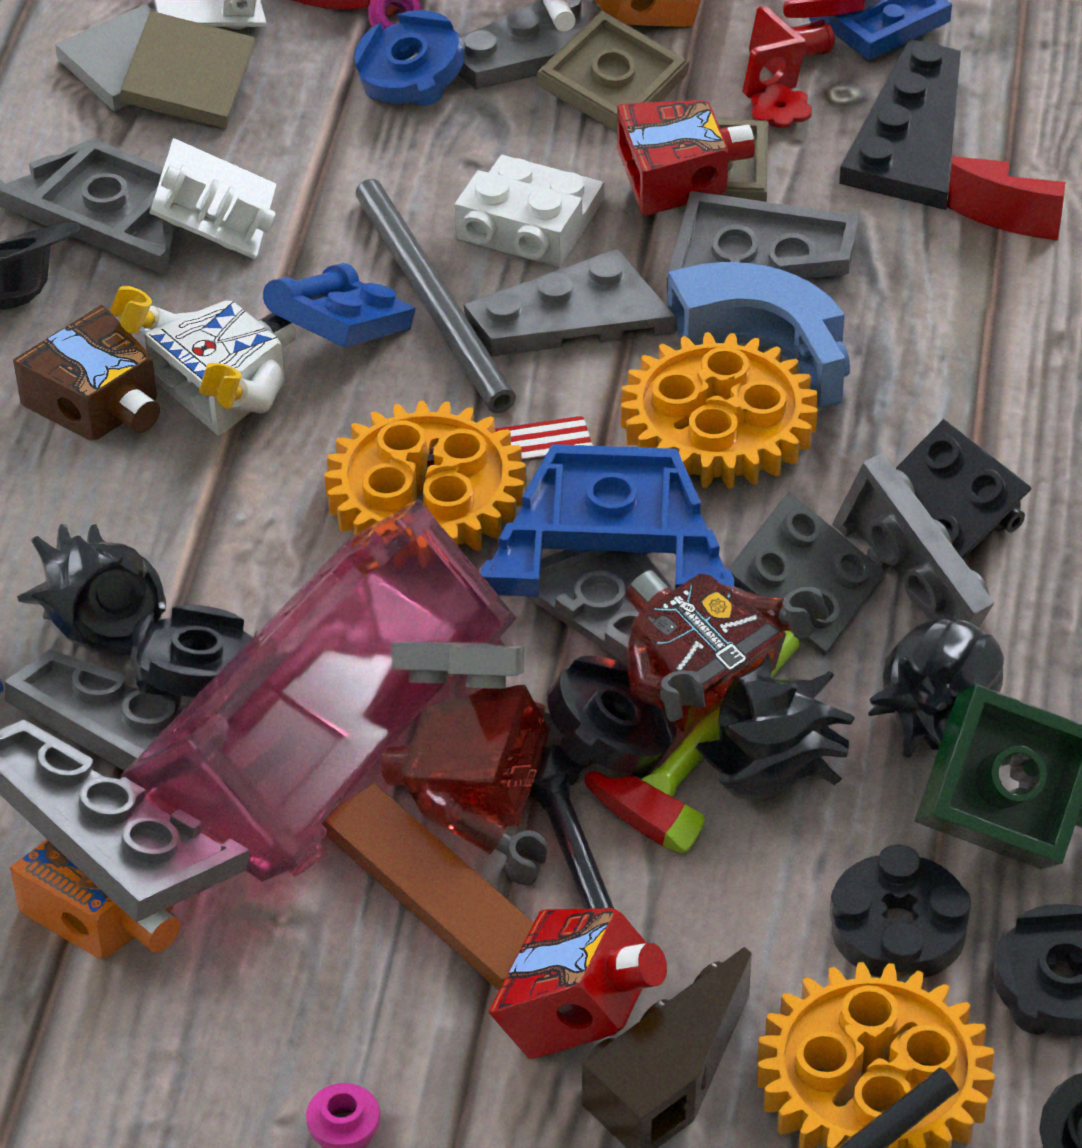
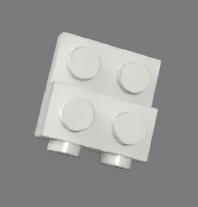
(527, 209)

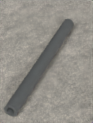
(436, 297)

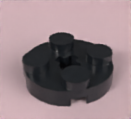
(186, 650)
(604, 720)
(906, 882)
(1026, 966)

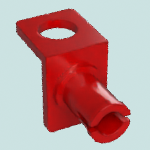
(782, 49)

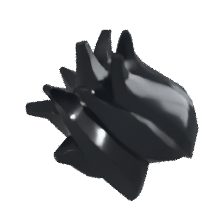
(95, 590)
(929, 672)
(774, 734)

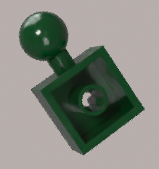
(965, 786)

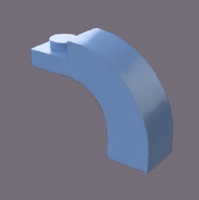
(765, 306)

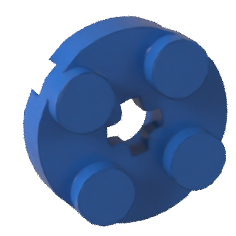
(384, 55)

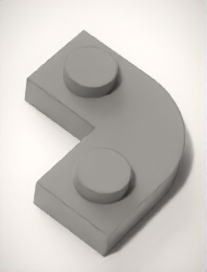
(481, 662)

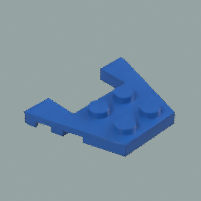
(605, 502)

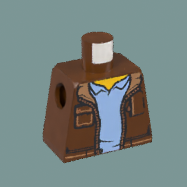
(90, 378)

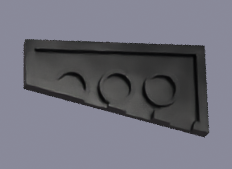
(910, 129)

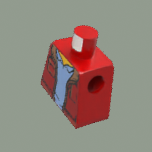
(677, 151)
(575, 980)

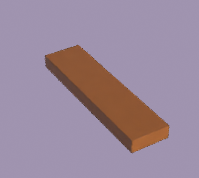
(430, 881)

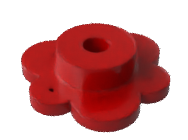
(780, 106)

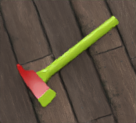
(650, 801)

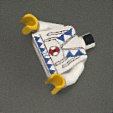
(210, 359)

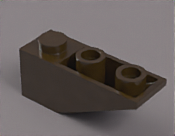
(661, 1068)

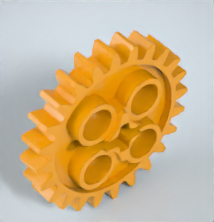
(721, 408)
(467, 490)
(829, 1034)

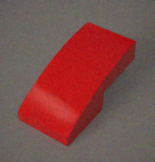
(1012, 204)

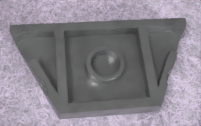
(101, 192)

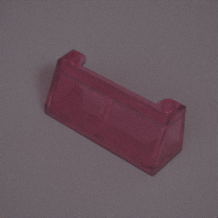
(316, 693)

